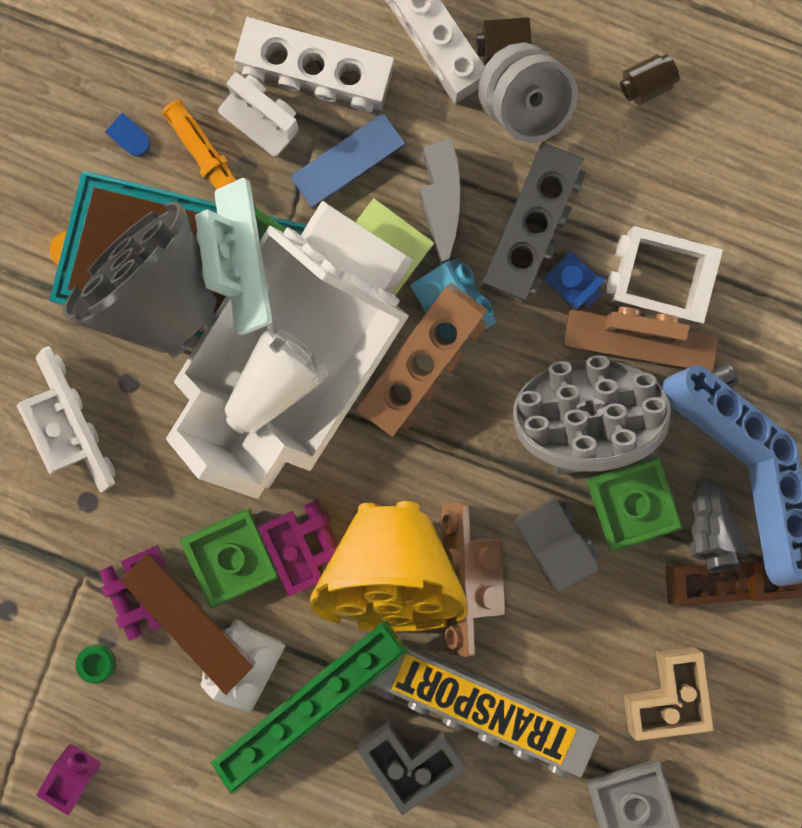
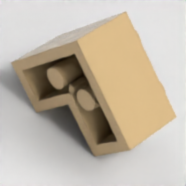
(679, 705)

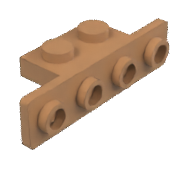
(641, 338)
(479, 571)

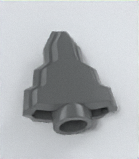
(715, 530)

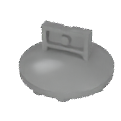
(591, 415)

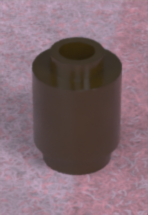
(649, 78)

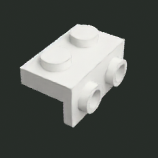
(257, 116)
(264, 651)

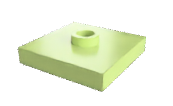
(397, 233)

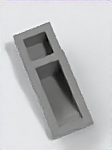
(442, 197)

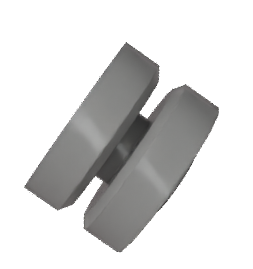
(527, 92)

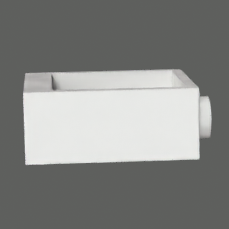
(702, 283)

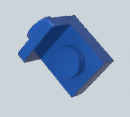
(574, 282)

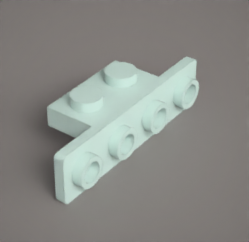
(234, 256)

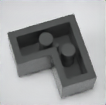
(558, 550)
(409, 774)

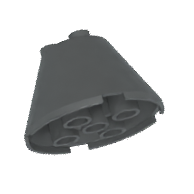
(148, 286)

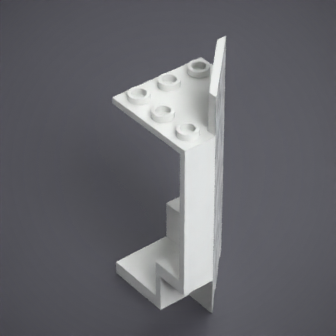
(334, 296)

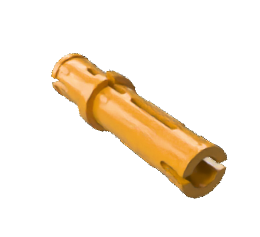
(211, 163)

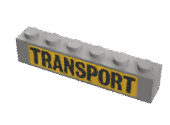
(491, 711)

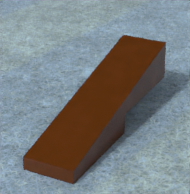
(749, 581)
(188, 623)

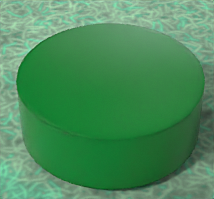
(95, 663)

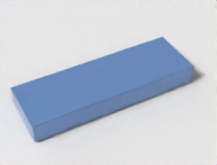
(347, 161)

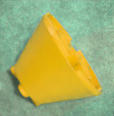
(390, 572)

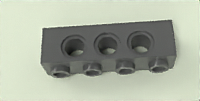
(549, 165)

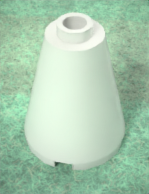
(272, 380)

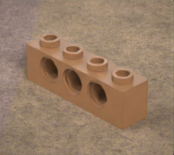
(381, 402)

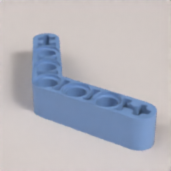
(767, 452)

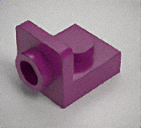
(68, 779)

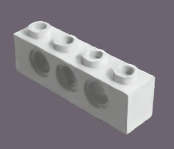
(262, 38)
(440, 45)

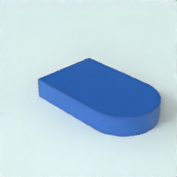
(129, 136)

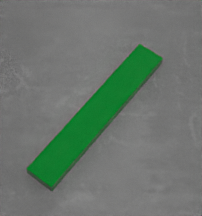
(309, 707)

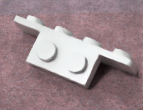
(59, 425)

